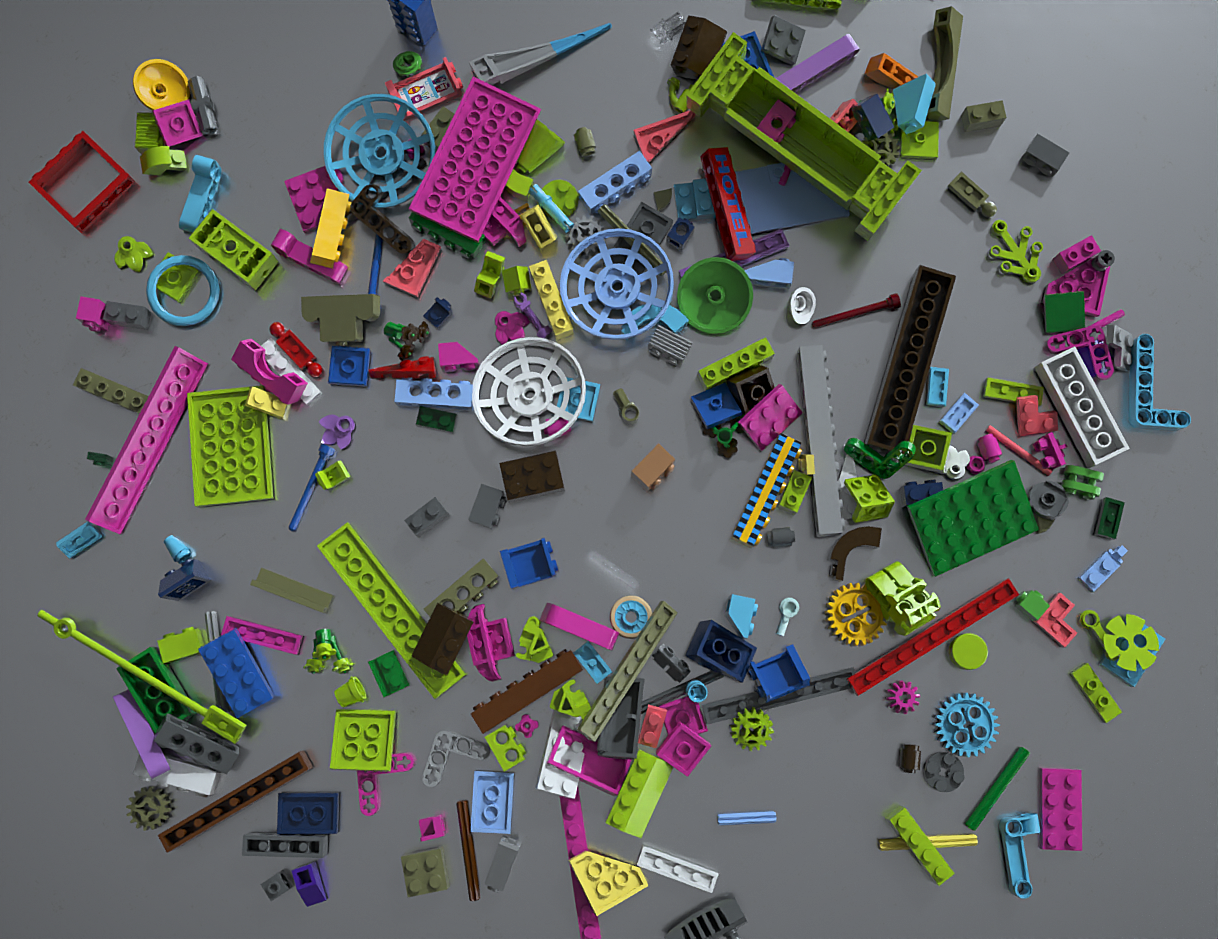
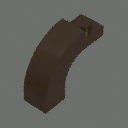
(858, 537)

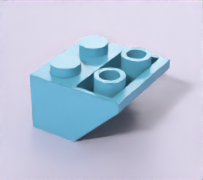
(740, 613)

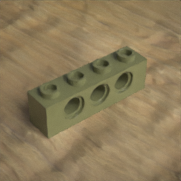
(110, 391)
(481, 569)

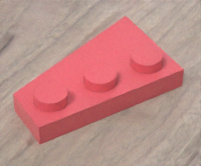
(414, 270)

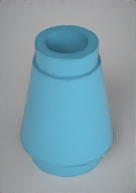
(177, 550)

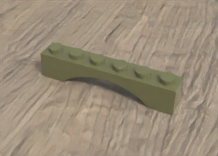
(948, 33)

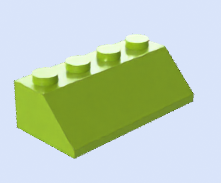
(639, 794)

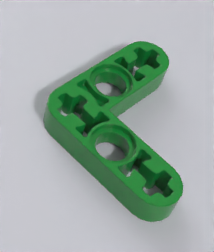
(879, 462)

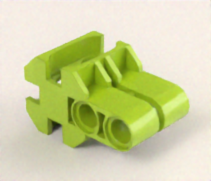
(900, 591)

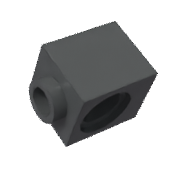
(276, 885)

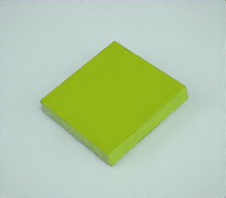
(177, 280)

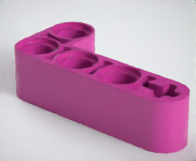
(300, 253)
(579, 626)

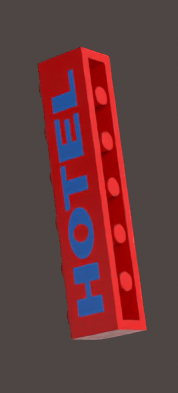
(727, 204)

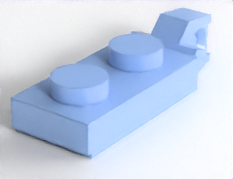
(1102, 568)

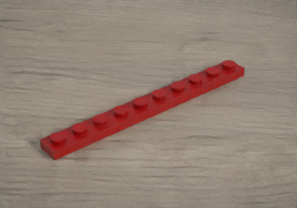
(932, 637)

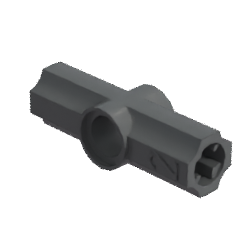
(202, 105)

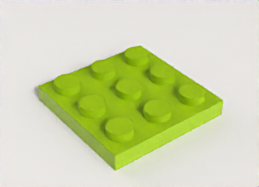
(363, 740)

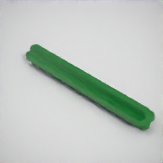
(997, 788)

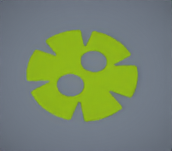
(1128, 657)

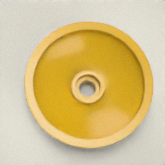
(161, 76)

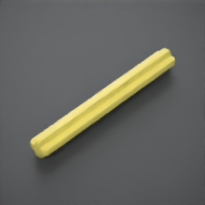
(937, 841)

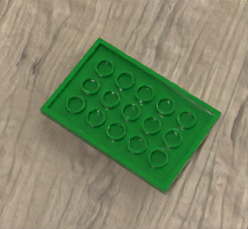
(973, 518)

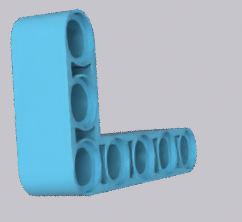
(1146, 392)

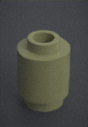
(584, 141)

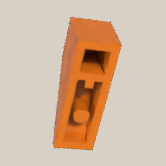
(888, 71)

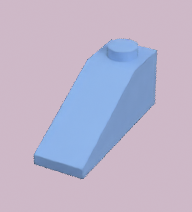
(773, 273)

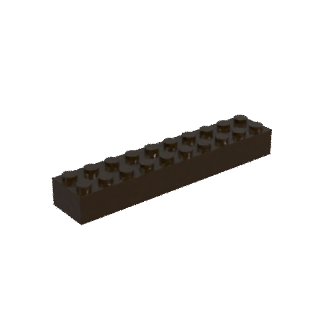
(910, 359)

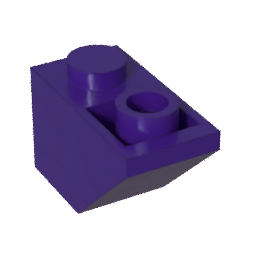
(309, 883)

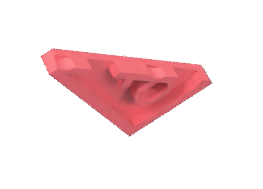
(657, 135)

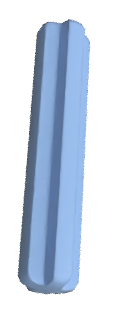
(746, 818)

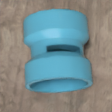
(696, 694)

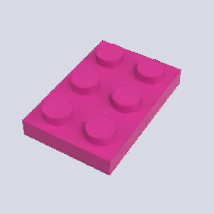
(770, 417)

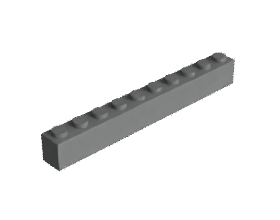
(820, 440)

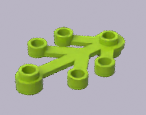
(1017, 253)

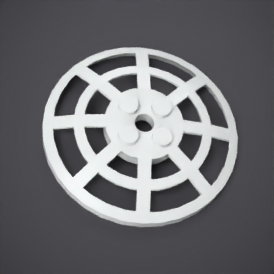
(525, 382)

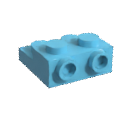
(693, 200)

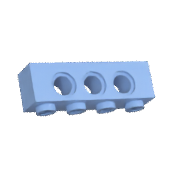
(635, 163)
(406, 385)

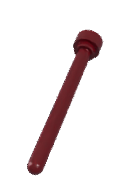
(892, 301)

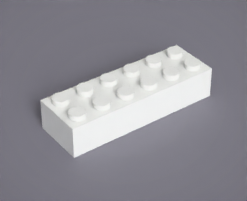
(1081, 407)

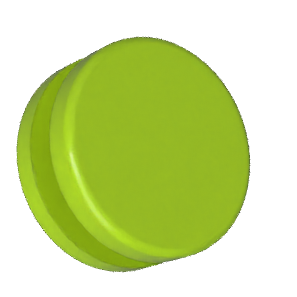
(968, 651)

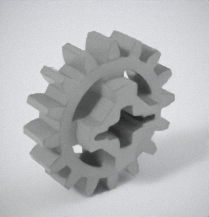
(590, 228)

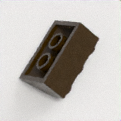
(697, 47)
(442, 638)

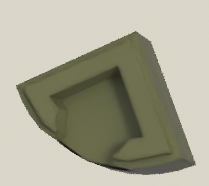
(662, 198)
(1043, 524)

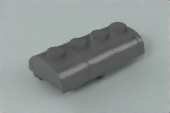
(621, 732)

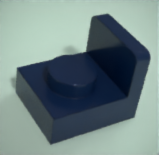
(438, 313)

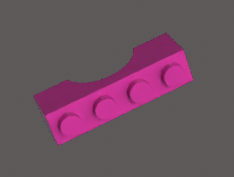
(251, 358)

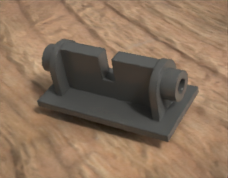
(666, 656)

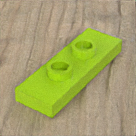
(1096, 692)

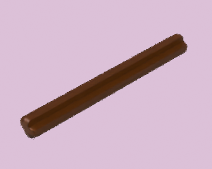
(468, 850)

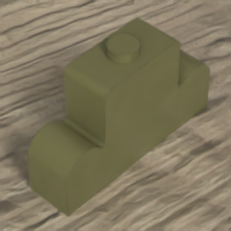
(341, 315)

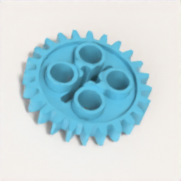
(983, 719)

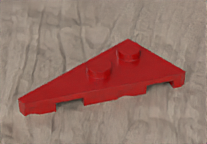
(407, 369)

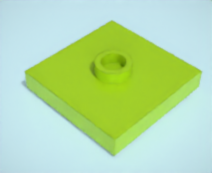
(921, 143)

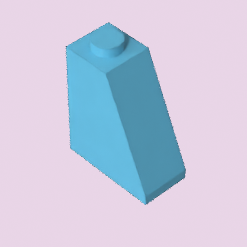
(913, 103)

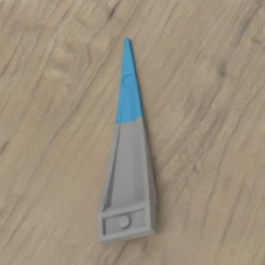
(509, 64)

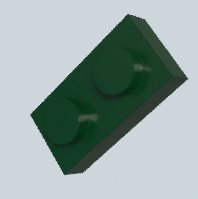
(436, 419)
(1109, 518)

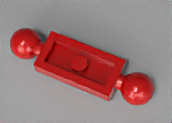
(295, 349)

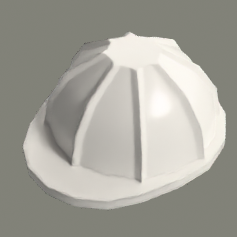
(802, 305)

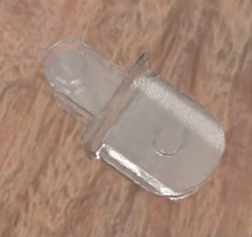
(670, 27)

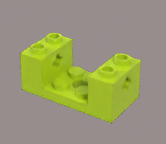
(248, 259)

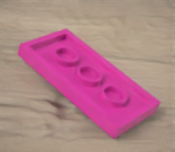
(1060, 809)

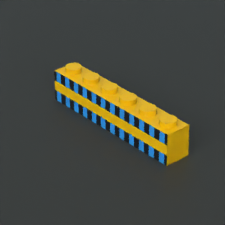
(766, 490)

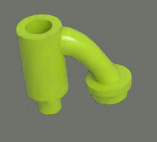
(680, 104)

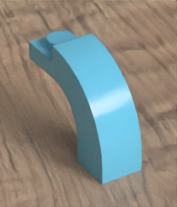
(672, 319)

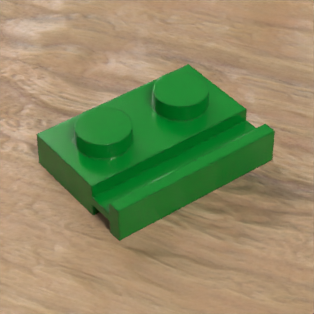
(389, 673)

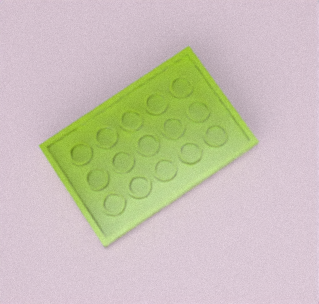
(228, 448)

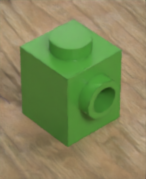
(1031, 604)

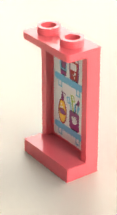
(427, 88)

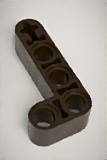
(384, 222)

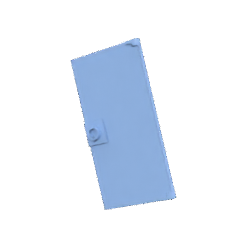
(778, 206)

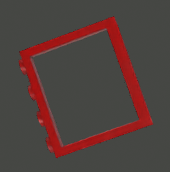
(99, 203)

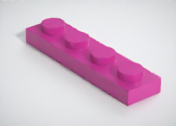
(264, 635)

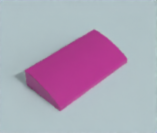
(596, 771)

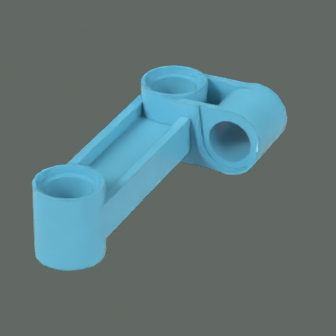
(1015, 850)

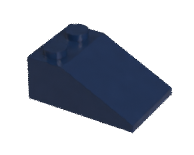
(183, 581)
(721, 650)

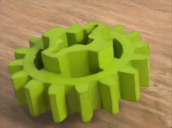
(758, 723)

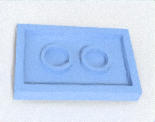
(492, 802)

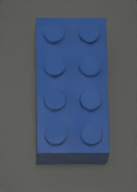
(415, 18)
(236, 672)

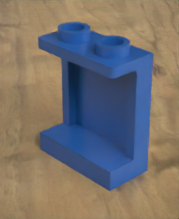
(529, 563)
(779, 675)

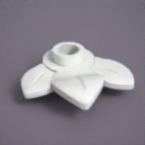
(956, 460)

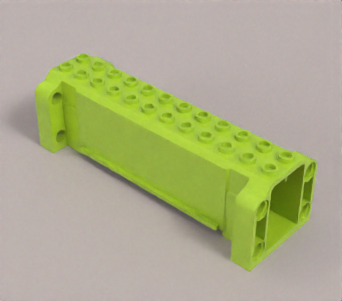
(814, 144)

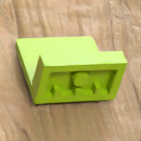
(871, 498)

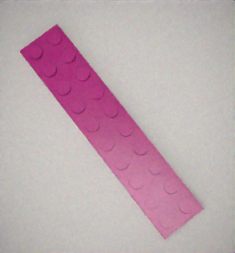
(146, 441)

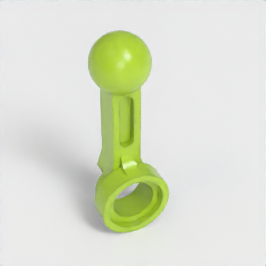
(1096, 628)

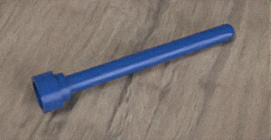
(375, 265)
(325, 453)

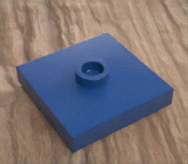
(349, 366)
(716, 406)

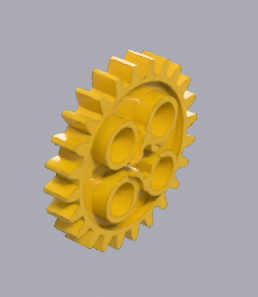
(864, 631)

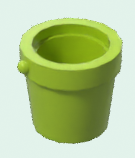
(350, 692)

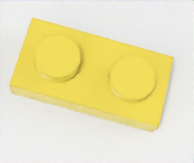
(265, 402)
(806, 464)

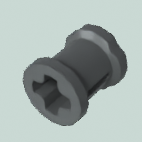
(1107, 257)

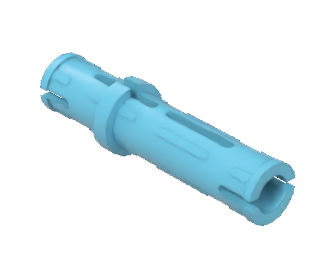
(546, 202)

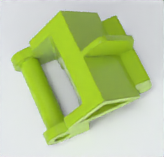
(534, 641)
(570, 702)

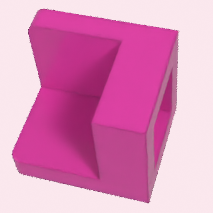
(432, 827)

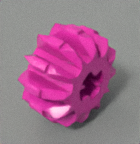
(898, 691)

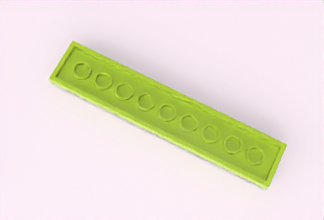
(384, 603)

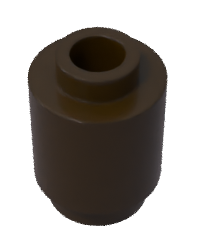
(910, 758)

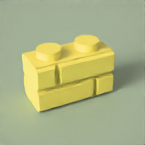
(539, 226)

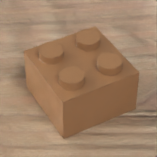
(653, 467)

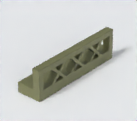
(293, 590)

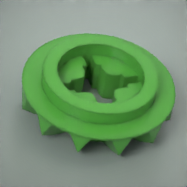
(410, 58)

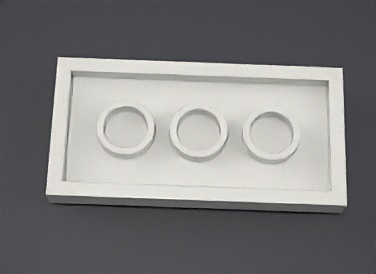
(551, 778)

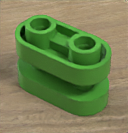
(1088, 490)

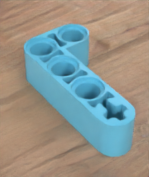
(201, 194)

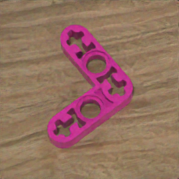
(1086, 341)
(371, 776)

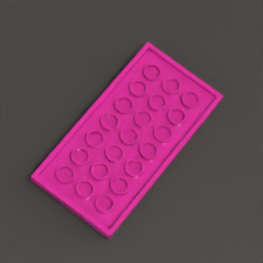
(475, 159)

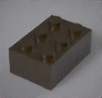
(532, 476)

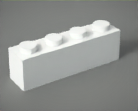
(183, 775)

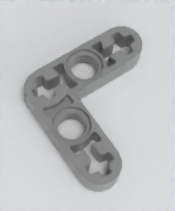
(451, 746)

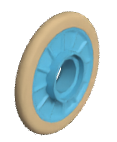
(621, 608)

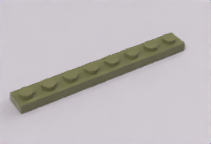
(627, 671)

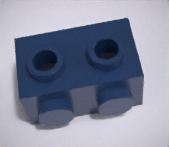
(872, 117)
(915, 492)

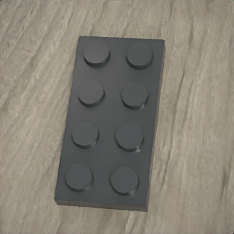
(648, 222)

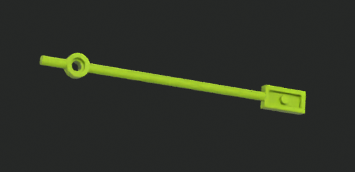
(213, 717)

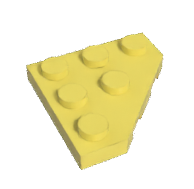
(606, 880)

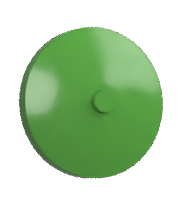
(715, 295)

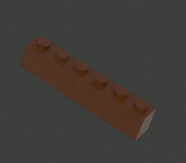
(527, 691)

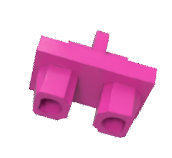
(1052, 451)

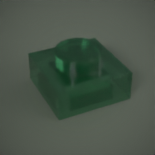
(100, 459)

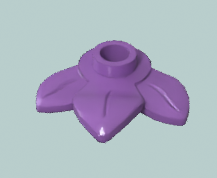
(334, 432)

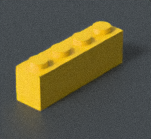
(329, 228)

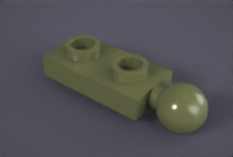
(972, 194)

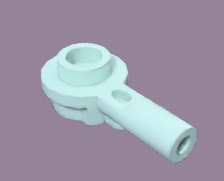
(789, 607)

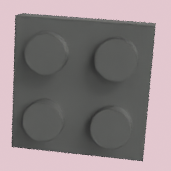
(783, 40)

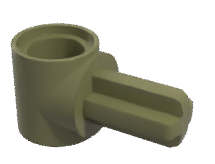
(625, 406)

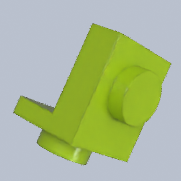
(332, 475)

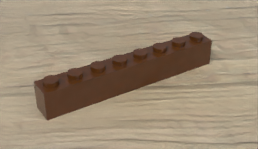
(235, 801)

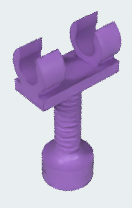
(543, 331)

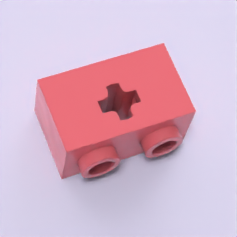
(844, 115)

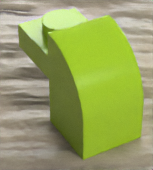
(161, 158)
(490, 275)

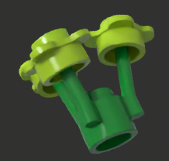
(323, 651)

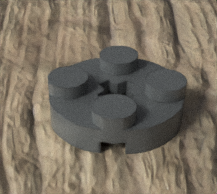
(1057, 495)
(954, 776)

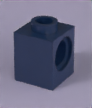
(676, 239)

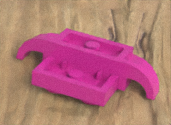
(504, 222)
(488, 643)

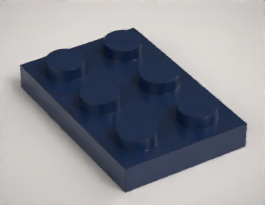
(308, 813)

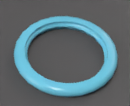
(182, 260)

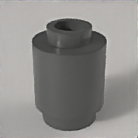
(780, 537)

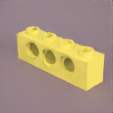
(551, 300)

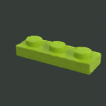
(1010, 390)

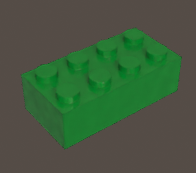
(150, 700)

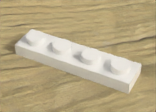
(283, 365)
(677, 869)

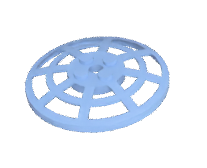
(616, 273)

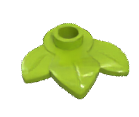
(134, 255)

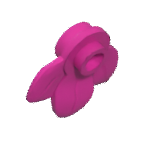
(512, 329)

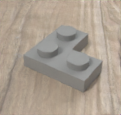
(1122, 342)

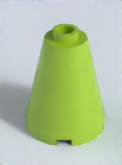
(539, 147)

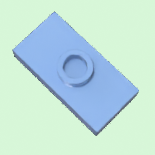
(958, 413)

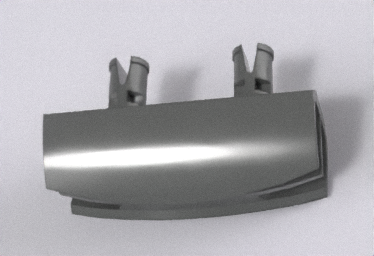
(711, 922)

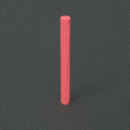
(1018, 450)

